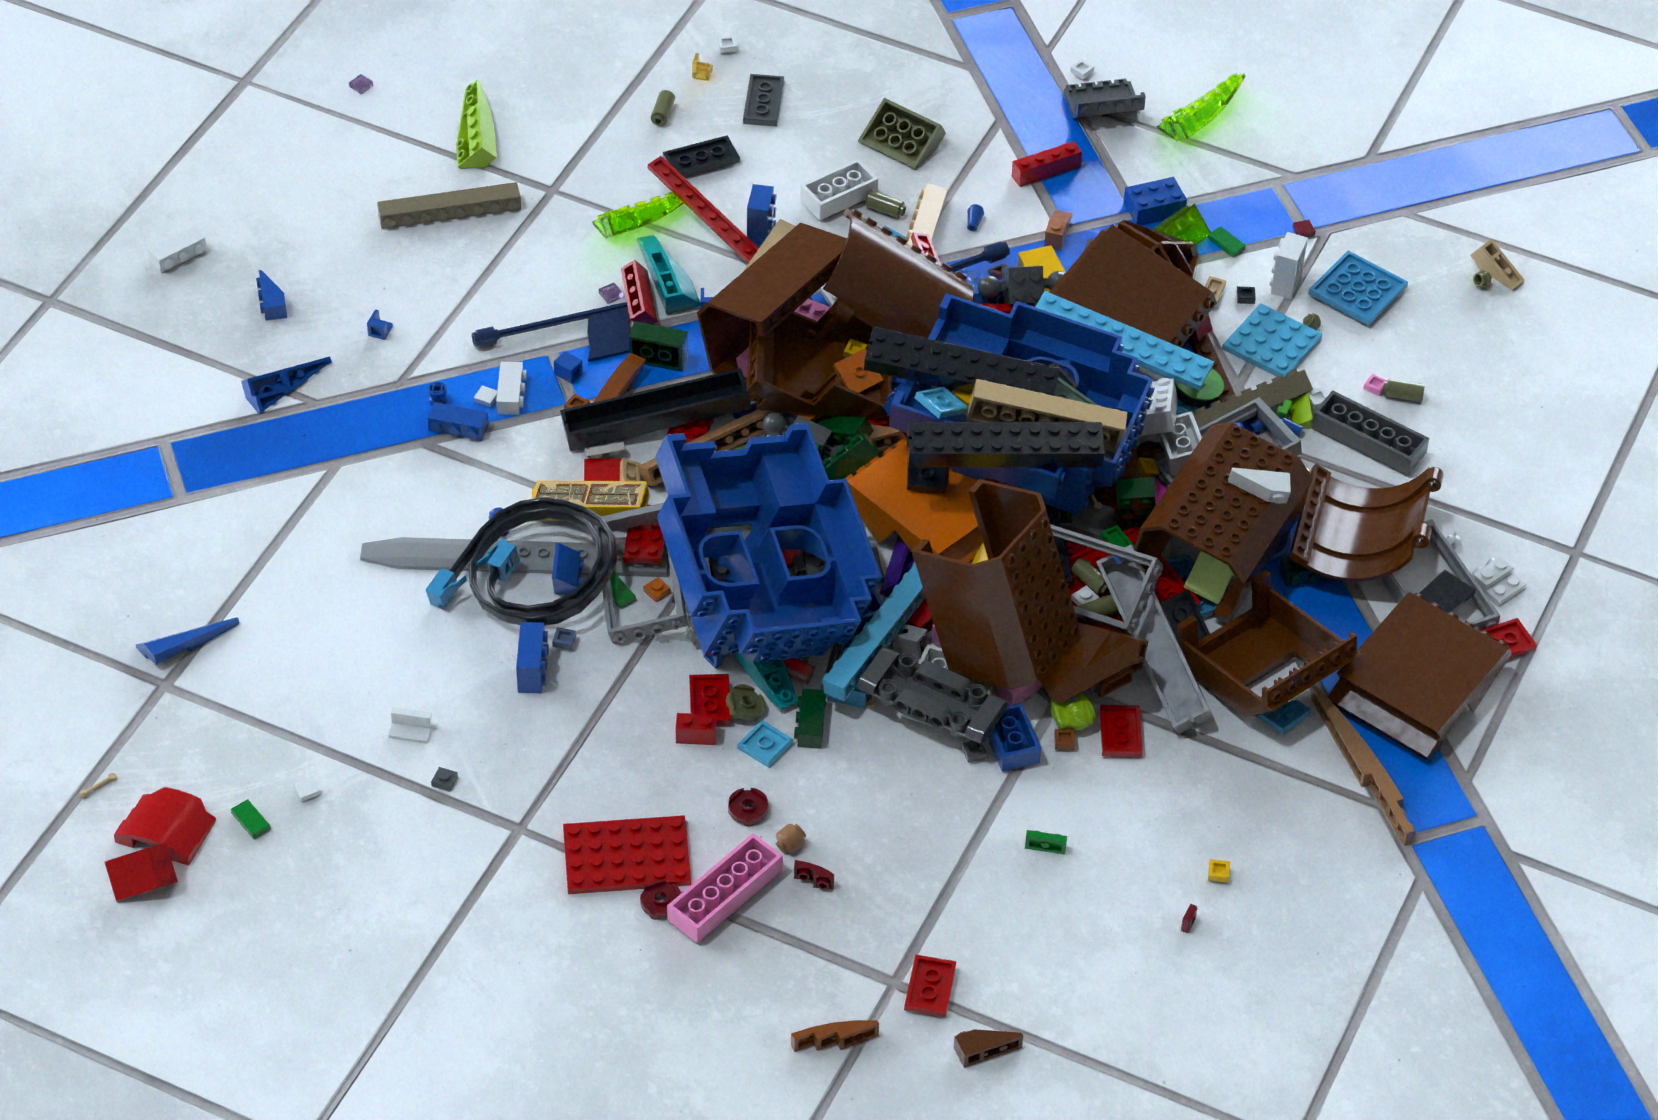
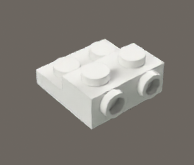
(1498, 580)

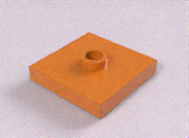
(853, 373)

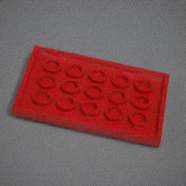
(626, 854)

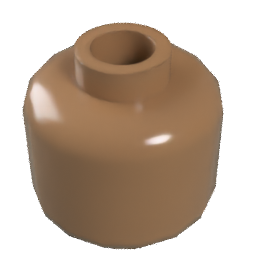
(790, 838)

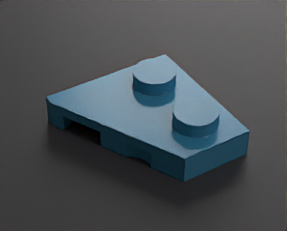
(1286, 716)

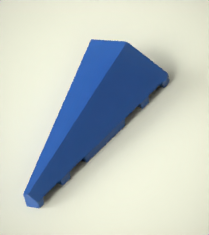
(270, 387)
(168, 646)

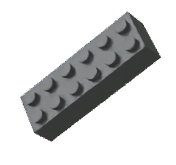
(1370, 432)

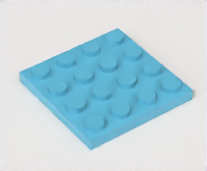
(1272, 341)

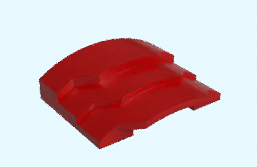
(169, 818)

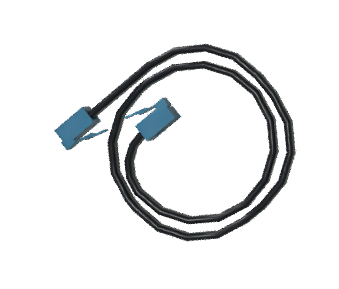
(504, 559)

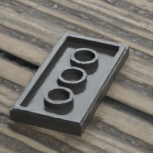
(763, 100)

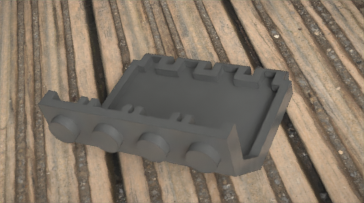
(1103, 98)

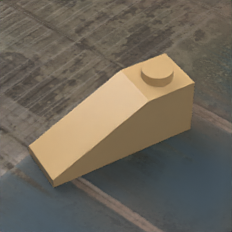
(1492, 259)

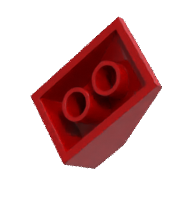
(141, 871)

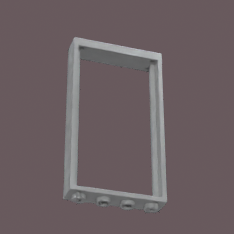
(1254, 408)
(1146, 589)
(1491, 614)
(656, 626)

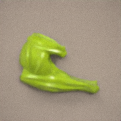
(1073, 714)

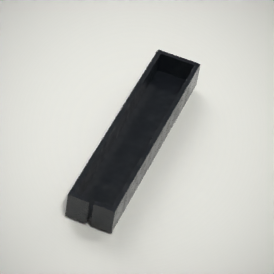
(951, 364)
(655, 409)
(1005, 444)

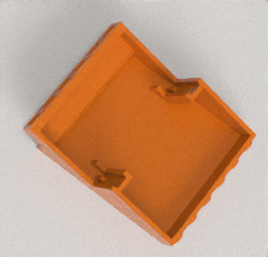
(916, 515)

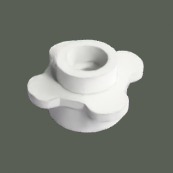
(1453, 540)

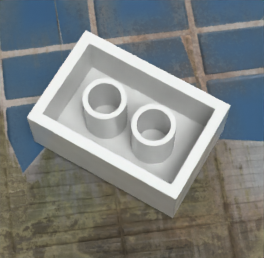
(1288, 265)
(1181, 442)

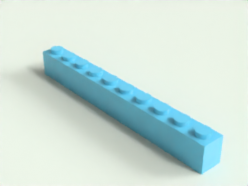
(875, 635)

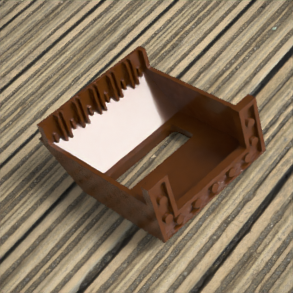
(1260, 643)

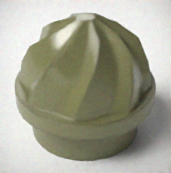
(1482, 279)
(1312, 321)

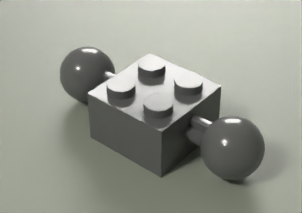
(1019, 284)
(775, 425)

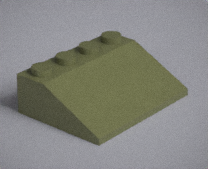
(902, 134)

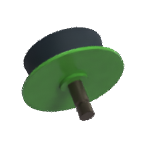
(1209, 391)

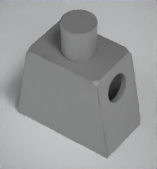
(911, 640)

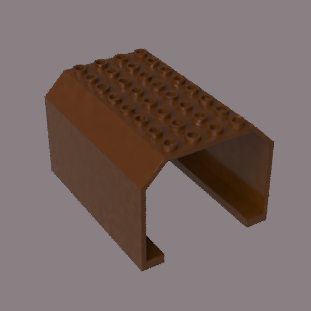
(767, 293)
(1222, 517)
(1008, 613)

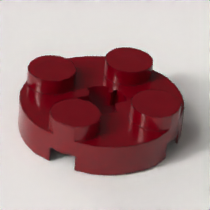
(751, 815)
(650, 895)

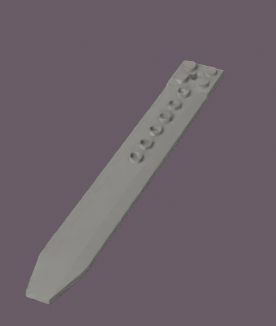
(533, 555)

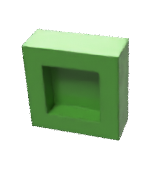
(1284, 410)

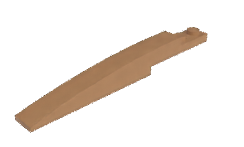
(1364, 764)

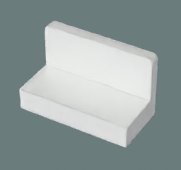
(410, 725)

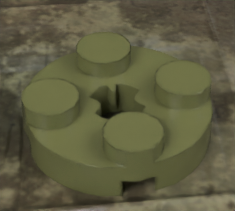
(739, 709)

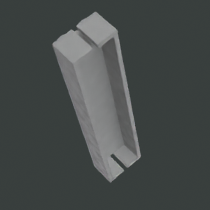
(1164, 655)

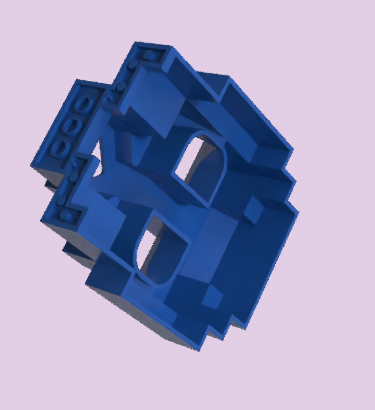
(1035, 335)
(790, 505)

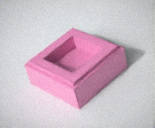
(1374, 384)

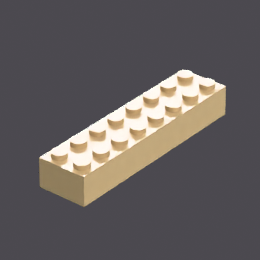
(1009, 404)

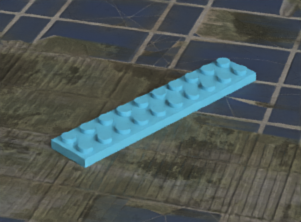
(1151, 351)

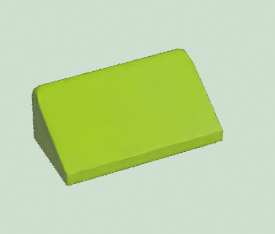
(1301, 411)

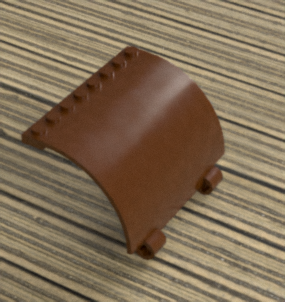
(890, 281)
(1361, 530)

